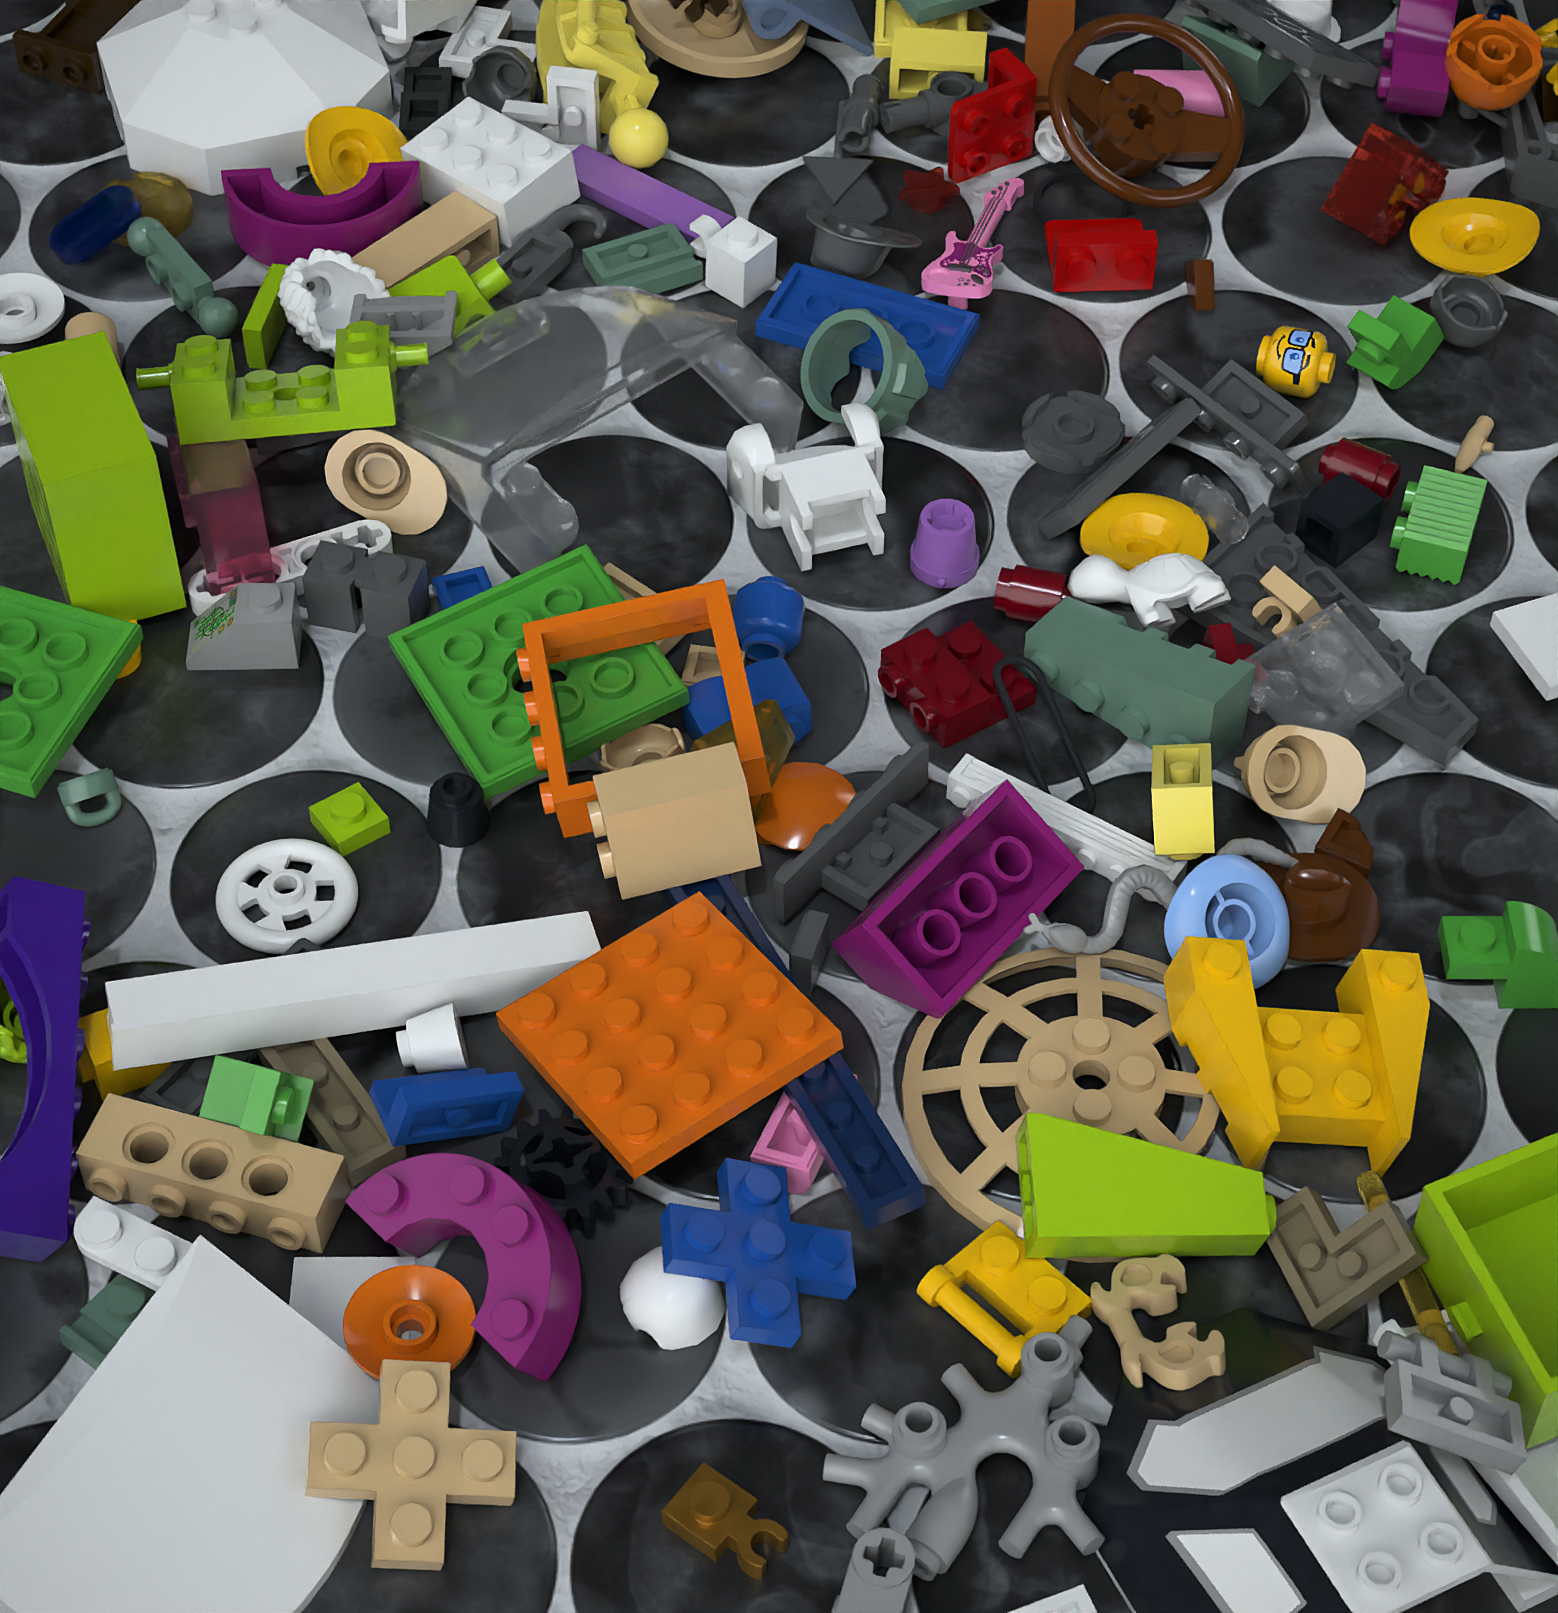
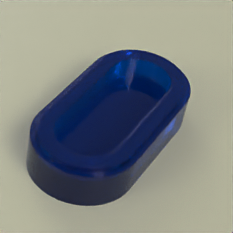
(95, 224)

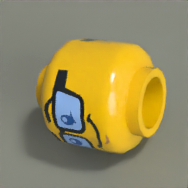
(1295, 361)

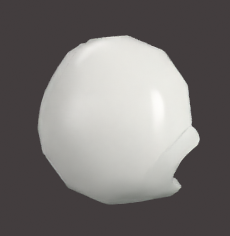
(668, 1306)

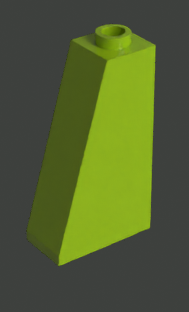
(1132, 1197)

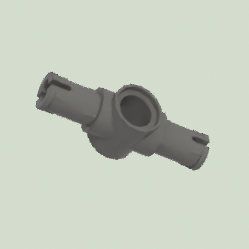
(931, 105)

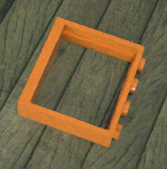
(616, 628)

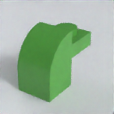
(1395, 343)
(1511, 949)
(256, 1098)

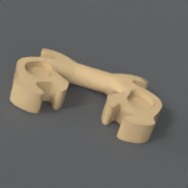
(1152, 1286)

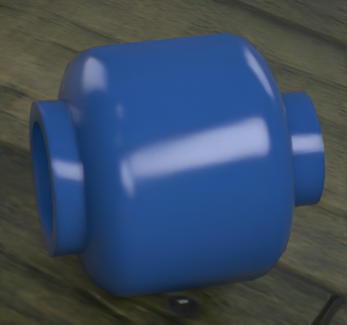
(768, 618)

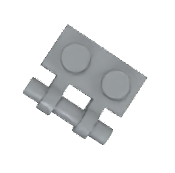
(1451, 1402)

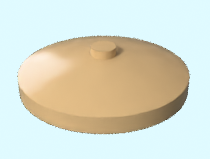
(712, 45)

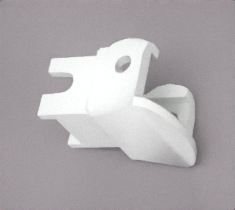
(816, 494)

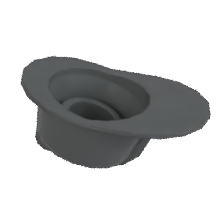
(853, 247)

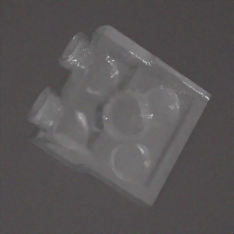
(1322, 676)

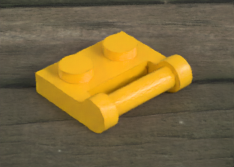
(1020, 1288)

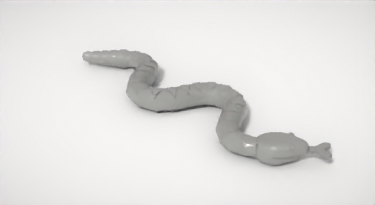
(1073, 939)

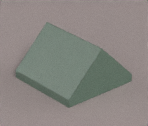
(1251, 69)

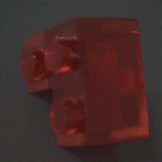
(1381, 183)

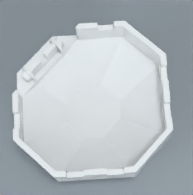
(236, 82)

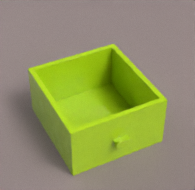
(92, 478)
(1496, 1270)

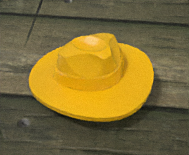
(345, 142)
(1474, 235)
(1141, 527)

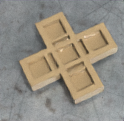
(411, 1464)

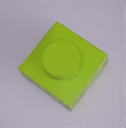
(349, 819)

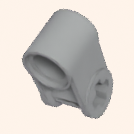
(872, 1593)

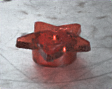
(927, 190)

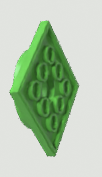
(469, 670)
(59, 672)

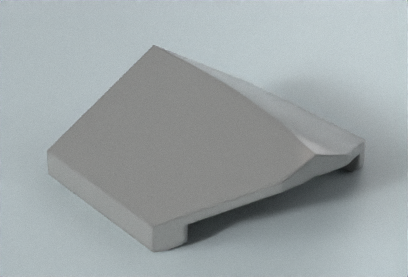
(411, 318)

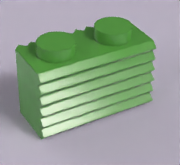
(1439, 524)

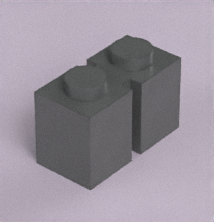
(390, 588)

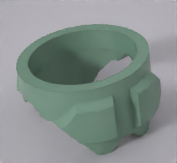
(827, 362)

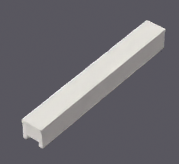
(338, 989)

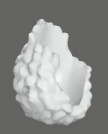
(330, 297)

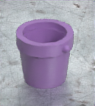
(945, 545)

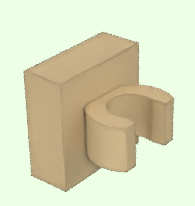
(1284, 599)

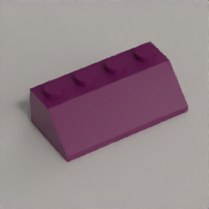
(959, 903)

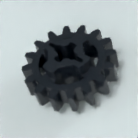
(566, 1168)

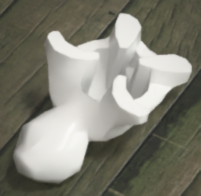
(1150, 587)

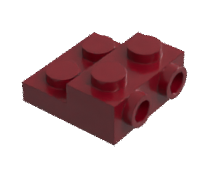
(950, 682)

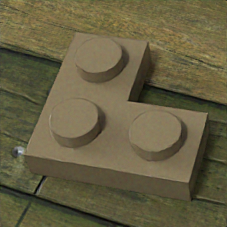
(1335, 1269)

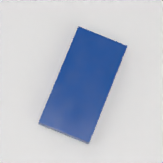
(812, 295)

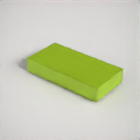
(265, 320)

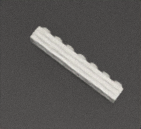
(1090, 839)

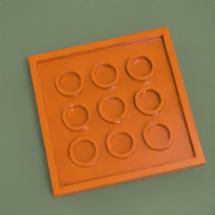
(668, 1033)

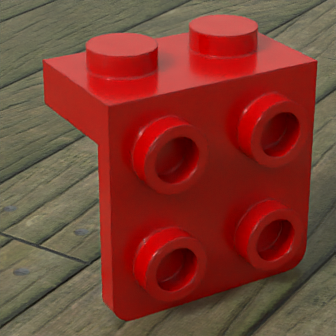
(996, 123)
(1100, 255)

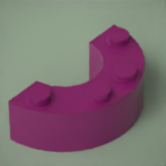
(1416, 55)
(283, 225)
(526, 1245)

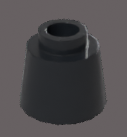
(457, 811)

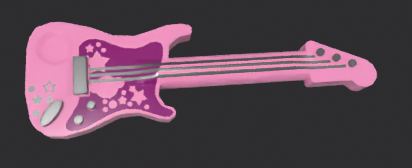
(967, 265)

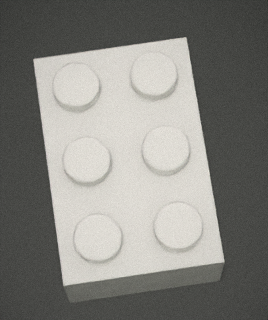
(496, 166)

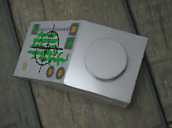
(248, 630)

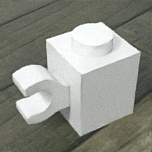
(737, 258)

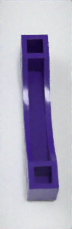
(41, 967)

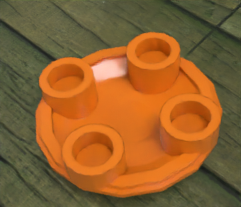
(801, 804)

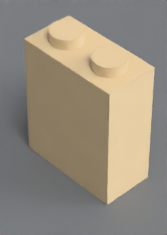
(674, 821)

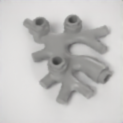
(1009, 1421)

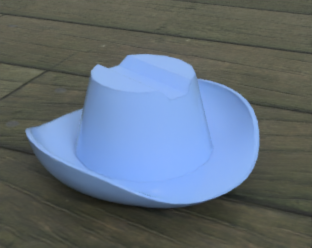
(1232, 901)

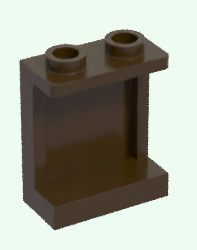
(68, 44)

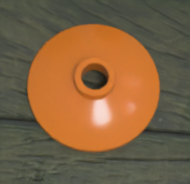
(407, 1300)

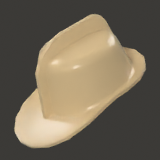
(386, 481)
(1302, 773)

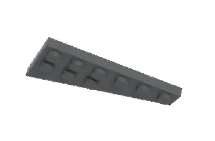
(1425, 715)

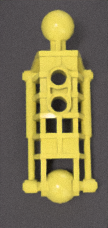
(597, 38)

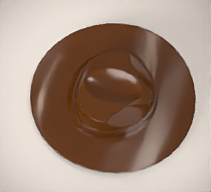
(1328, 907)

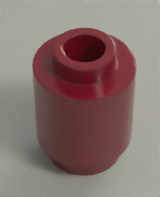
(1363, 464)
(1029, 592)

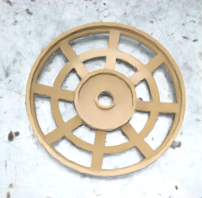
(1047, 1072)

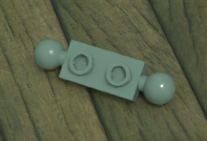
(182, 276)

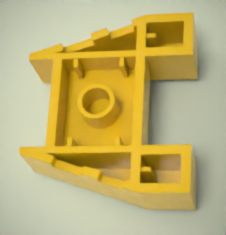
(1304, 1071)

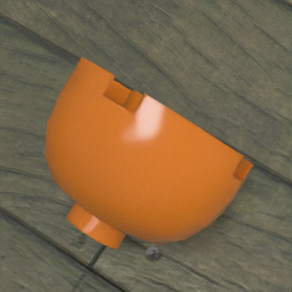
(1492, 61)

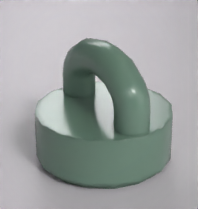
(86, 787)

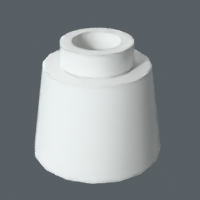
(434, 1041)

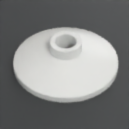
(28, 307)

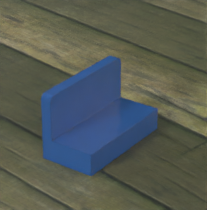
(446, 1104)

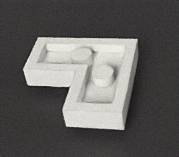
(479, 32)
(571, 110)

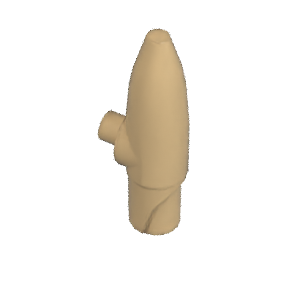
(1474, 444)

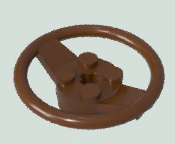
(1140, 121)

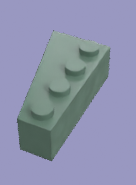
(1141, 679)

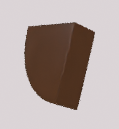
(1200, 284)
(1346, 842)

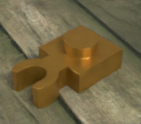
(719, 1515)

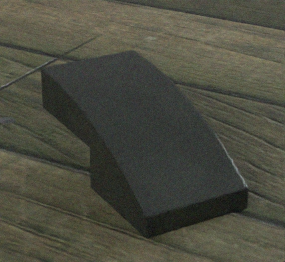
(424, 98)

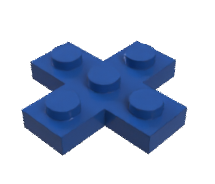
(757, 1252)

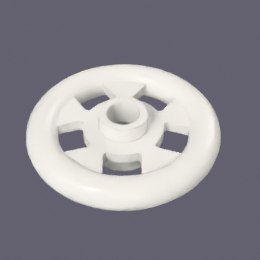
(273, 858)

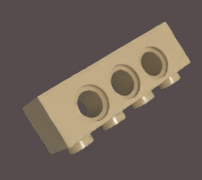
(191, 1149)

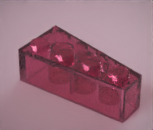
(225, 506)

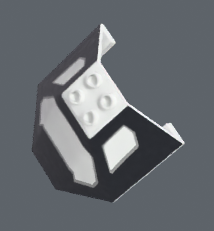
(1293, 1490)

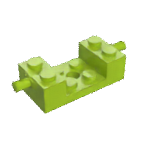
(220, 407)

